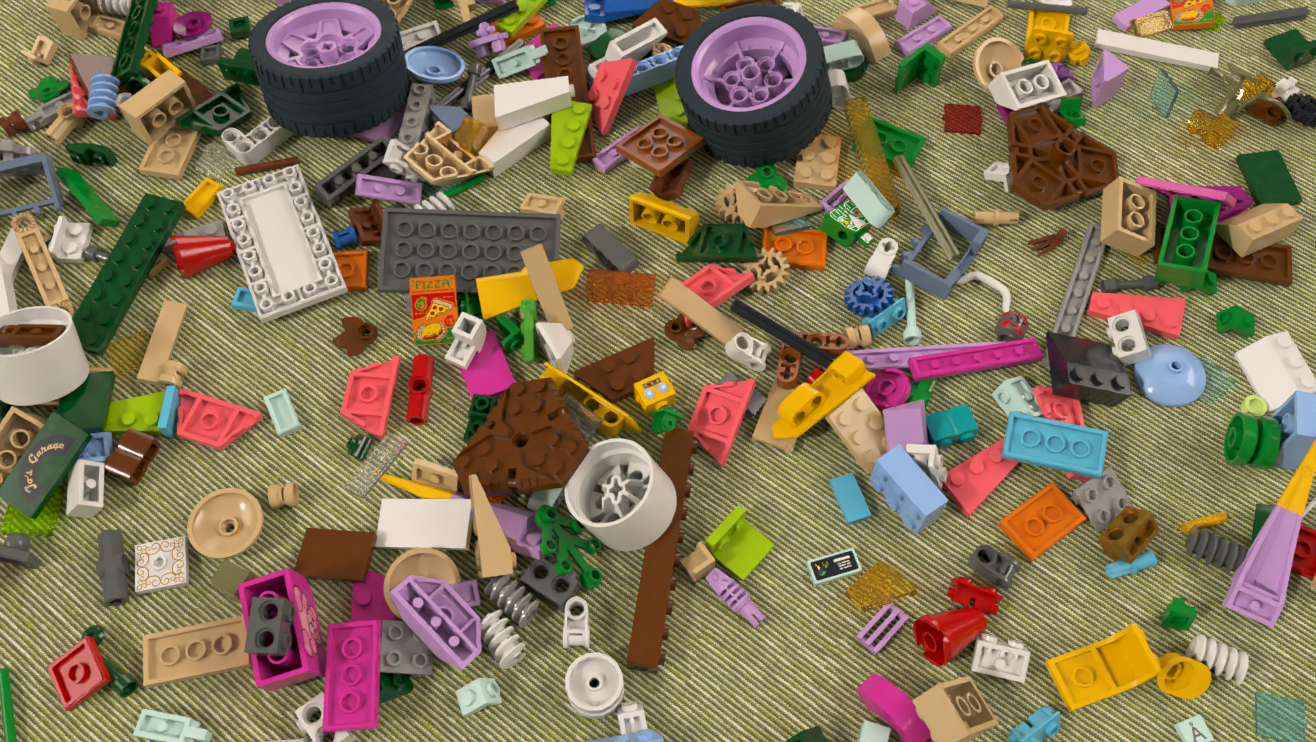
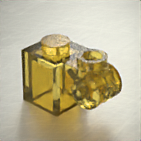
(1214, 132)
(471, 135)

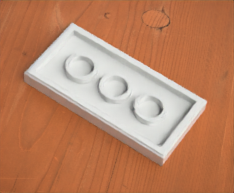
(425, 524)

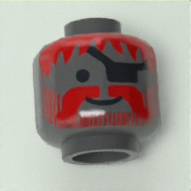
(1011, 326)

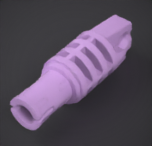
(734, 596)

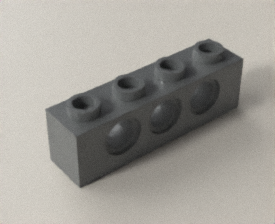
(343, 179)

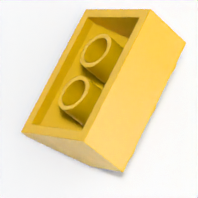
(663, 217)

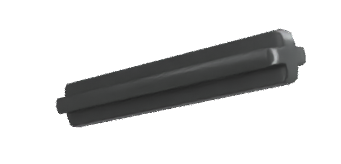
(1270, 17)

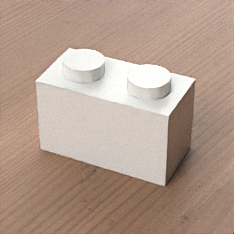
(85, 489)

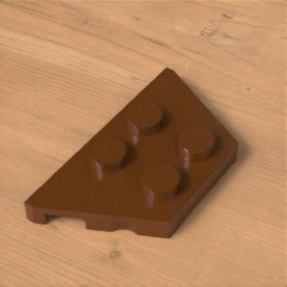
(676, 18)
(617, 373)

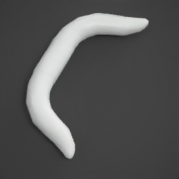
(990, 282)

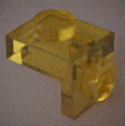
(1248, 88)

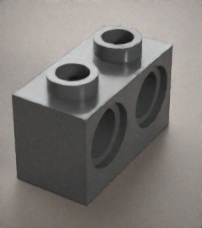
(546, 587)
(262, 626)

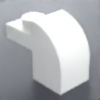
(468, 341)

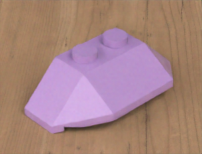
(439, 619)

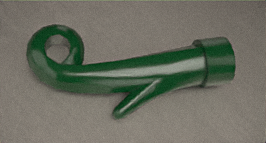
(122, 683)

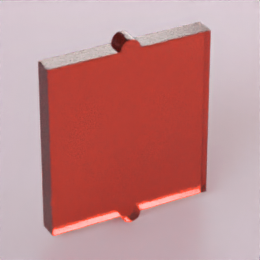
(962, 119)

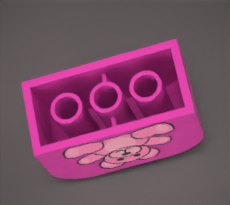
(307, 652)

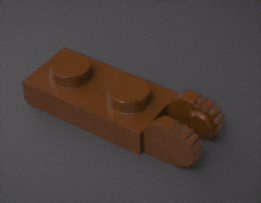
(29, 334)

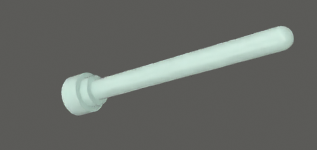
(912, 334)

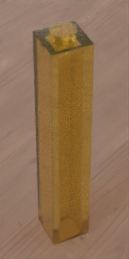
(870, 149)

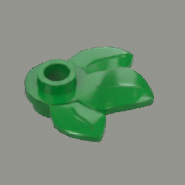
(48, 89)
(772, 179)

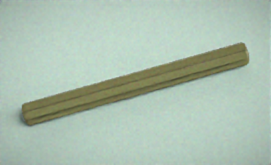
(926, 208)

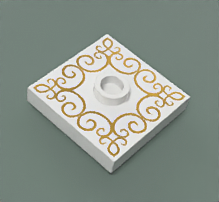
(161, 565)

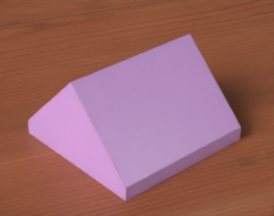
(1106, 78)
(905, 425)

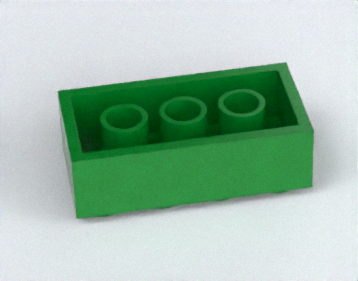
(1187, 242)

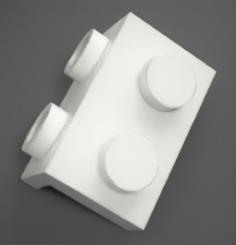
(394, 159)

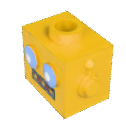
(654, 393)

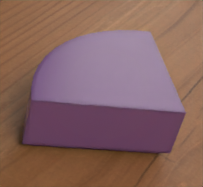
(1062, 72)

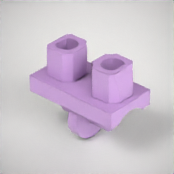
(481, 44)

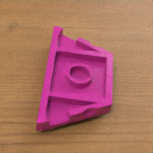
(369, 600)

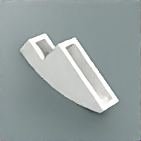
(632, 45)

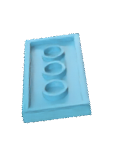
(1055, 445)

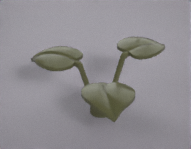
(1230, 103)

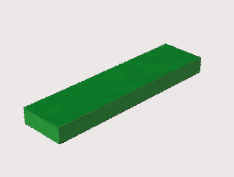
(88, 197)

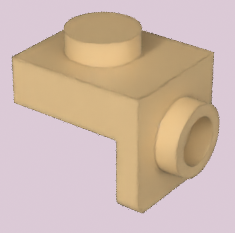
(42, 51)

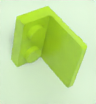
(738, 544)

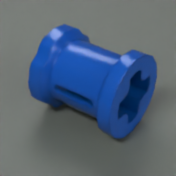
(345, 237)

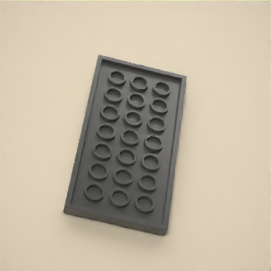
(459, 244)

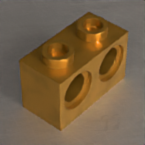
(1128, 534)

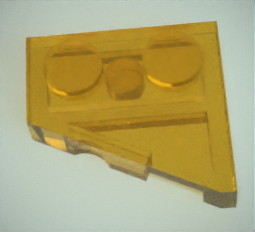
(879, 587)

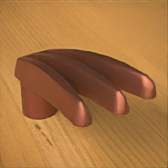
(1050, 240)

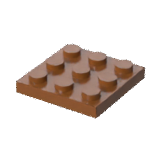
(660, 145)

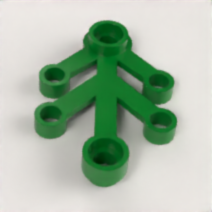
(550, 521)

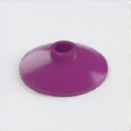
(192, 24)

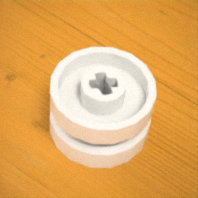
(580, 678)

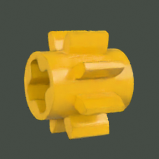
(1078, 53)

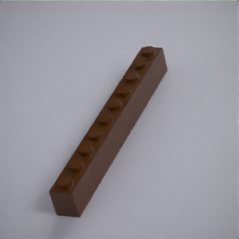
(659, 561)

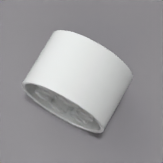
(41, 372)
(603, 470)

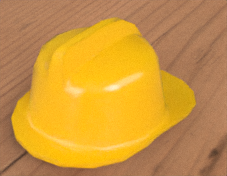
(1182, 676)

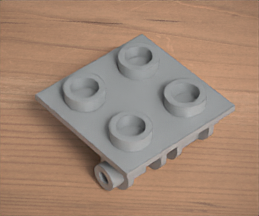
(1102, 499)
(403, 651)

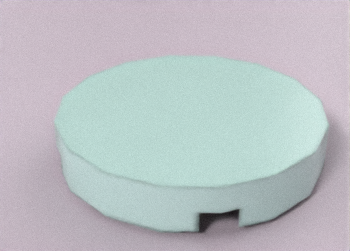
(588, 30)

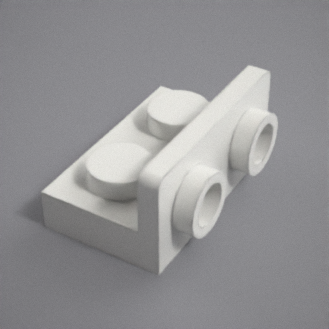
(70, 241)
(929, 461)
(1000, 658)

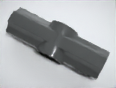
(113, 567)

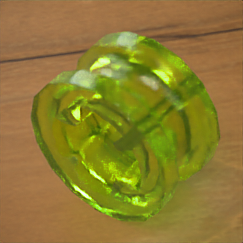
(1220, 19)

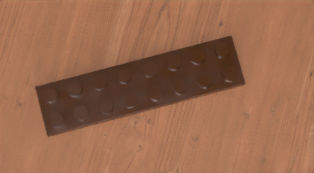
(566, 59)

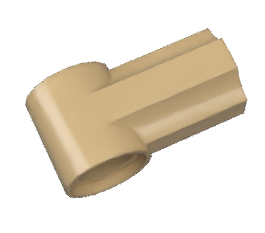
(63, 124)

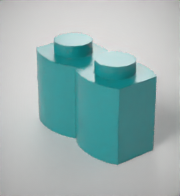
(951, 426)

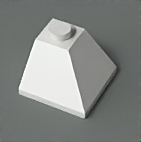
(556, 344)

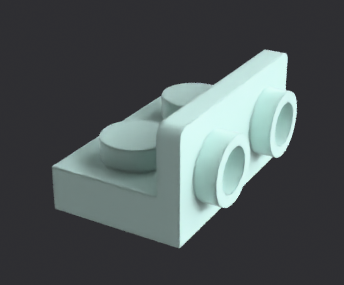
(1017, 397)

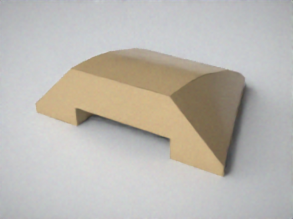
(442, 160)

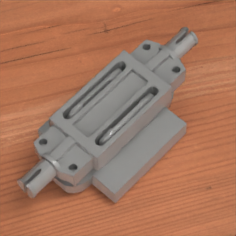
(10, 151)

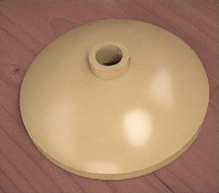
(994, 57)
(216, 514)
(420, 563)

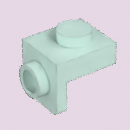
(478, 695)

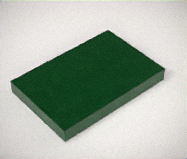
(1268, 178)
(90, 402)

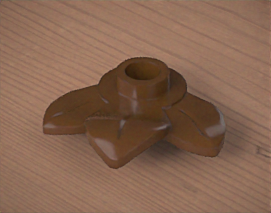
(1266, 111)
(686, 335)
(353, 336)

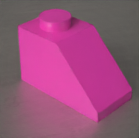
(162, 27)

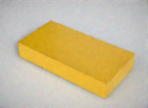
(202, 198)

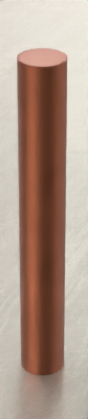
(267, 165)

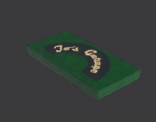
(44, 465)

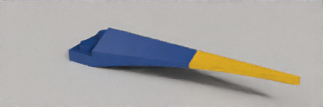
(609, 10)

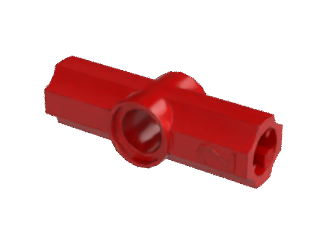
(420, 400)

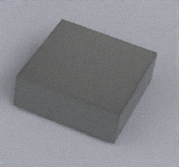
(210, 54)

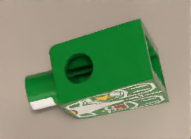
(847, 225)

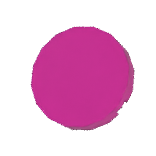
(888, 388)

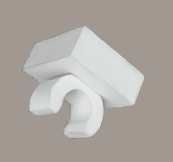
(1285, 88)

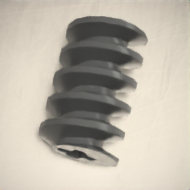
(1214, 548)

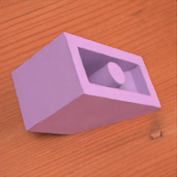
(913, 12)

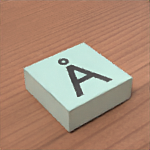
(1193, 730)

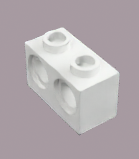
(1132, 336)
(315, 729)

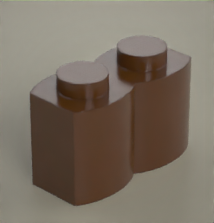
(132, 456)

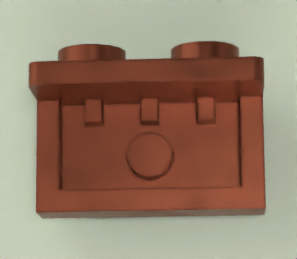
(673, 182)
(368, 223)

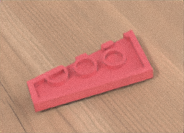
(1061, 410)

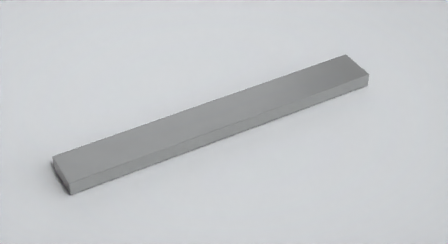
(1079, 285)

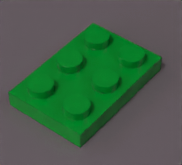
(897, 142)

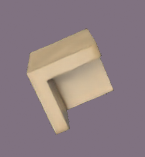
(698, 563)

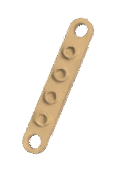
(41, 264)

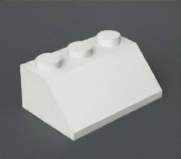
(1027, 86)
(1276, 369)

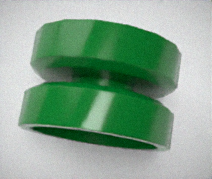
(1252, 441)

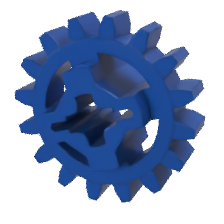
(868, 296)

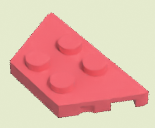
(608, 91)
(717, 284)
(371, 395)
(720, 416)
(212, 420)

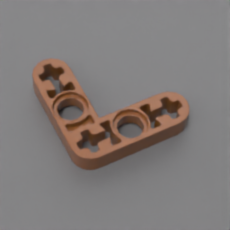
(794, 368)

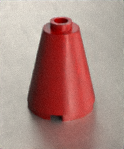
(199, 253)
(948, 633)

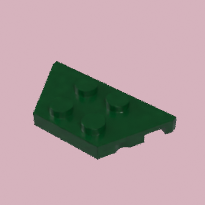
(217, 113)
(720, 244)

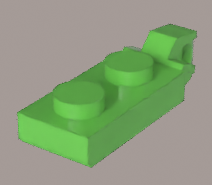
(530, 348)

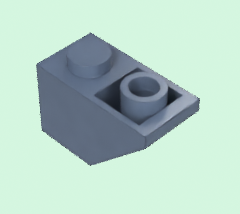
(448, 116)

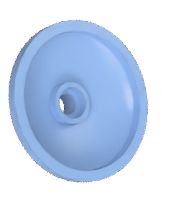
(434, 64)
(1165, 384)

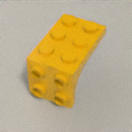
(1047, 36)
(1104, 668)

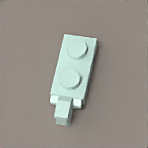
(518, 60)
(169, 728)

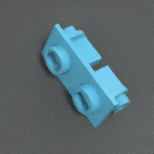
(887, 317)
(1044, 724)

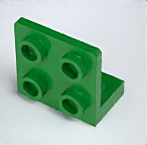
(923, 63)

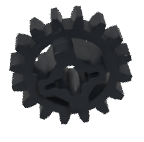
(1302, 109)

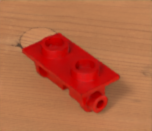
(965, 590)

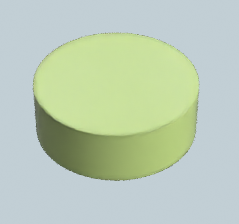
(1254, 405)

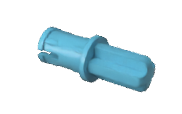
(1122, 568)

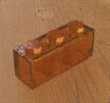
(620, 287)

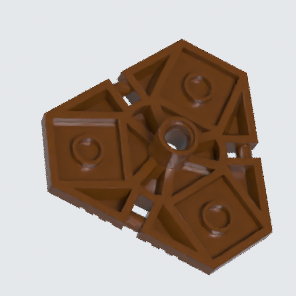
(1054, 163)
(526, 438)

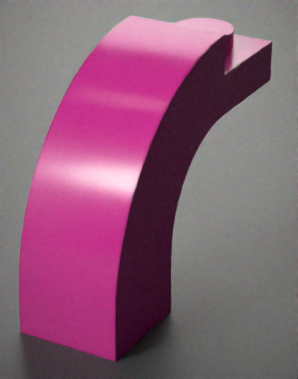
(894, 707)

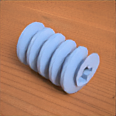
(102, 96)

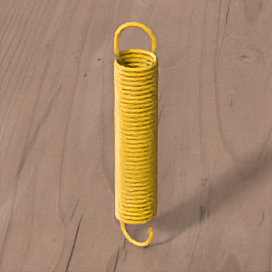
(1205, 522)

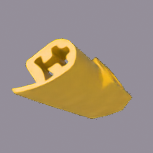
(505, 291)
(591, 400)
(813, 402)

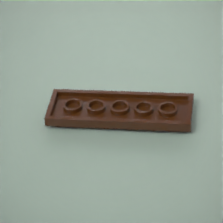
(1266, 265)

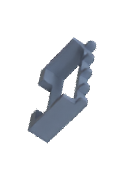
(34, 162)
(930, 281)

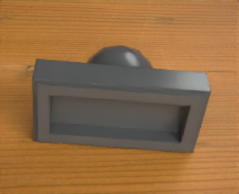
(15, 551)

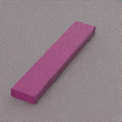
(975, 359)

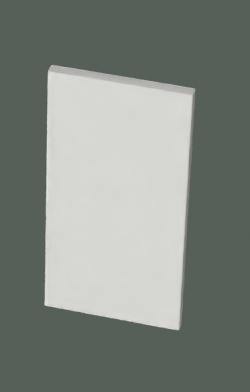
(281, 243)

